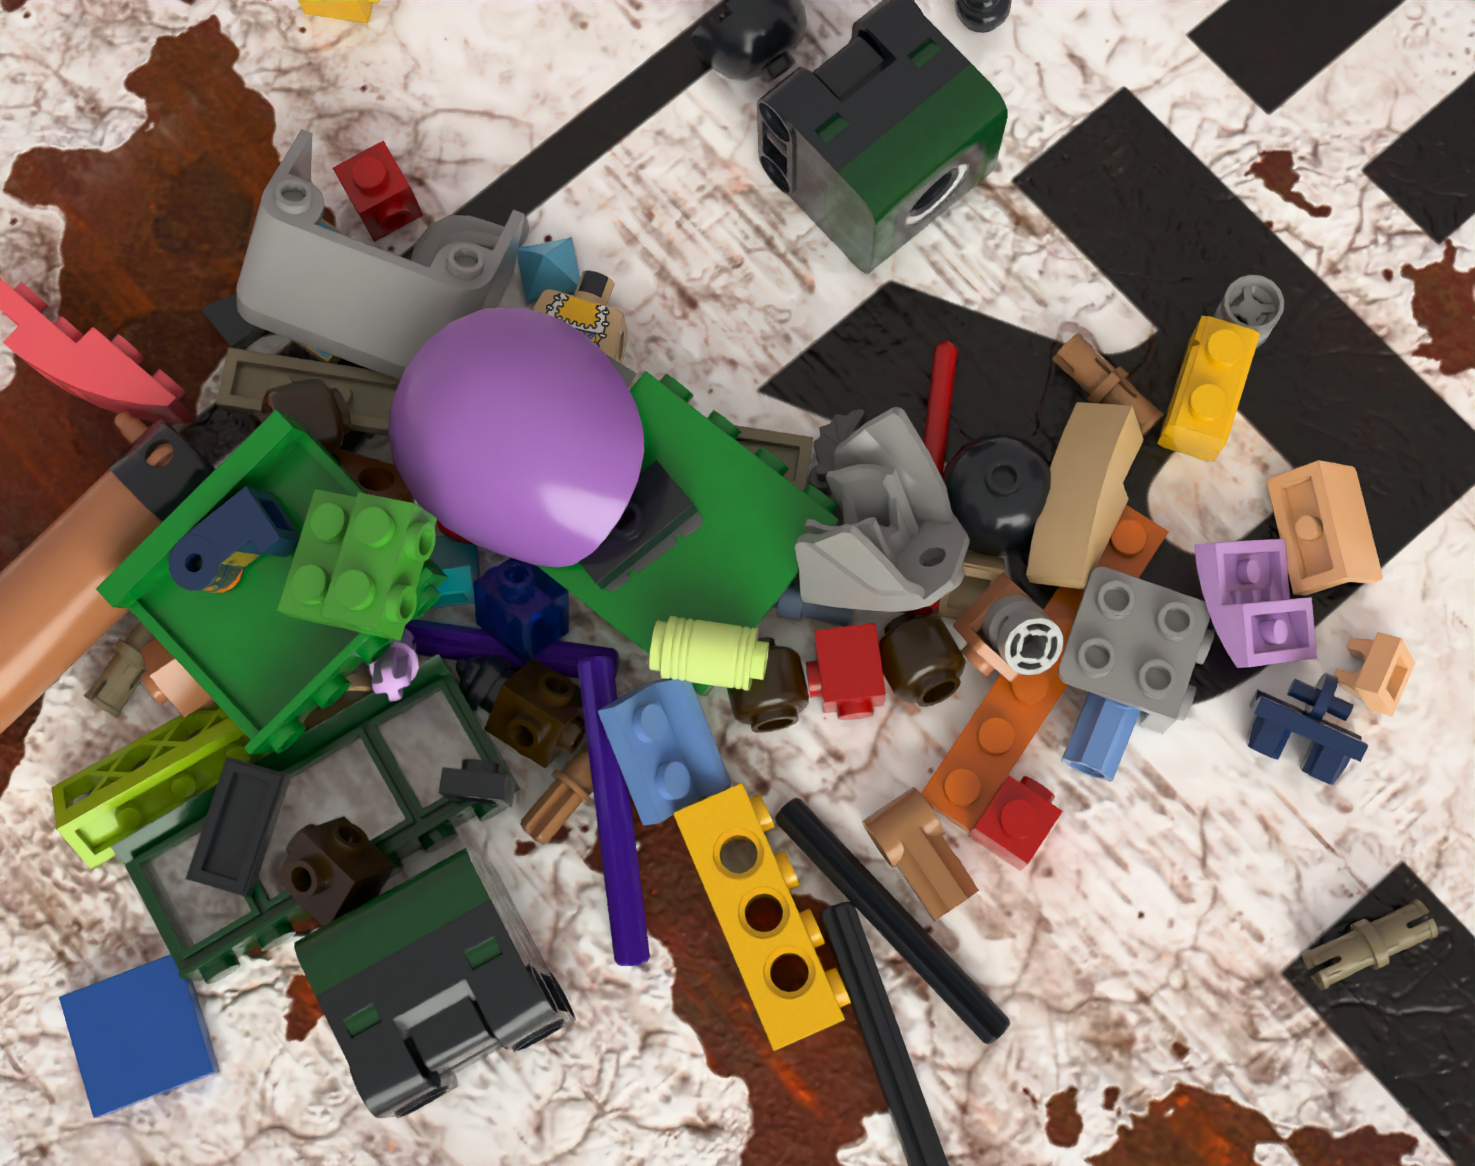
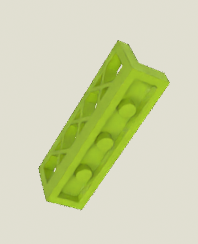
(131, 800)

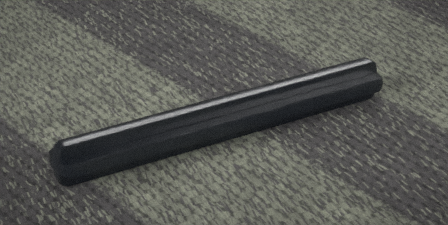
(892, 921)
(882, 1036)

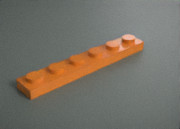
(1017, 709)

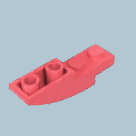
(89, 363)

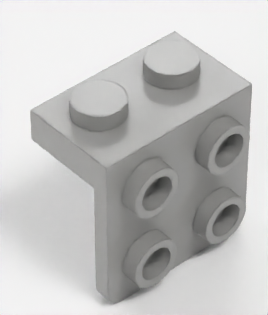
(1137, 646)

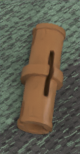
(1103, 381)

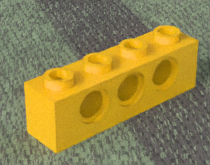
(707, 831)

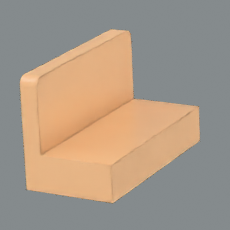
(1324, 527)

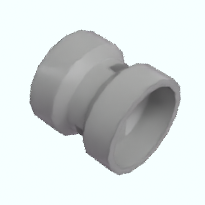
(1255, 302)
(1022, 634)

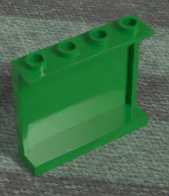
(750, 517)
(235, 643)

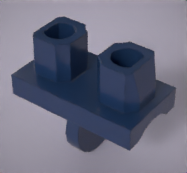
(1330, 745)

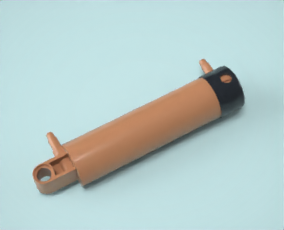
(50, 588)

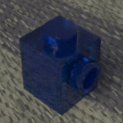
(521, 607)

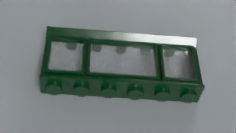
(366, 763)

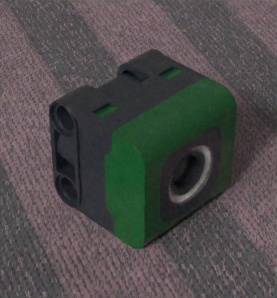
(881, 133)
(431, 983)

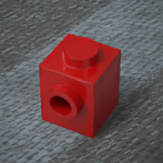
(378, 191)
(847, 671)
(1017, 821)

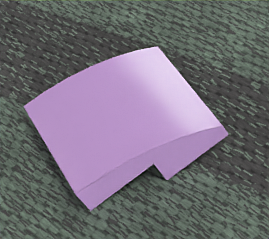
(1251, 602)

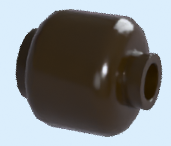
(314, 406)
(920, 659)
(778, 698)

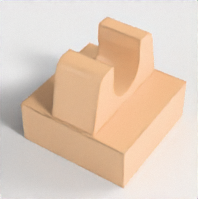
(1383, 672)

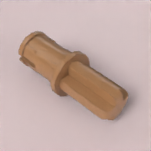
(561, 799)

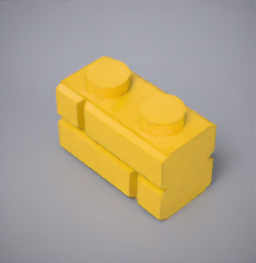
(1208, 388)

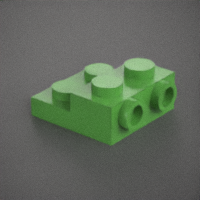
(359, 563)

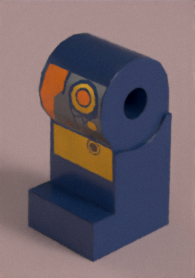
(231, 539)

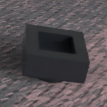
(477, 783)

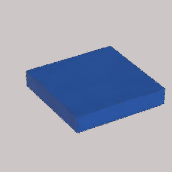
(138, 1036)

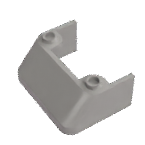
(352, 294)

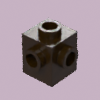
(538, 713)
(333, 869)

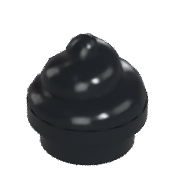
(982, 15)
(483, 679)

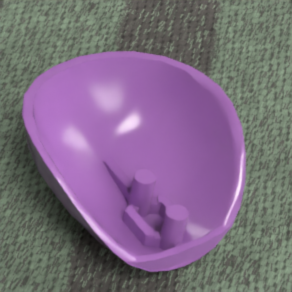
(518, 435)

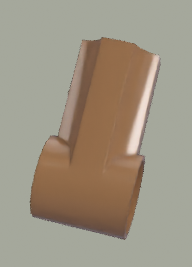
(912, 840)

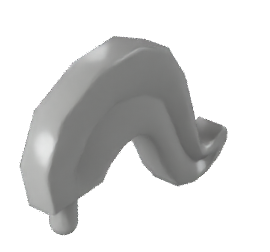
(459, 229)

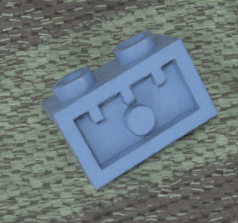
(664, 748)

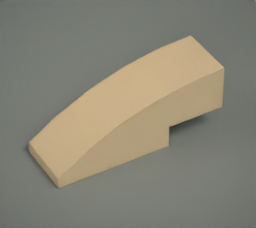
(1084, 494)

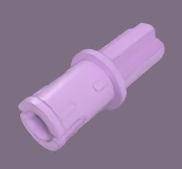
(395, 668)

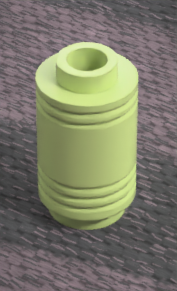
(708, 652)

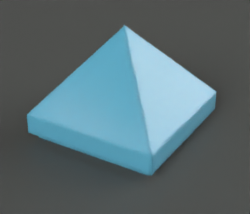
(548, 267)

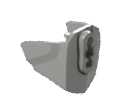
(896, 526)

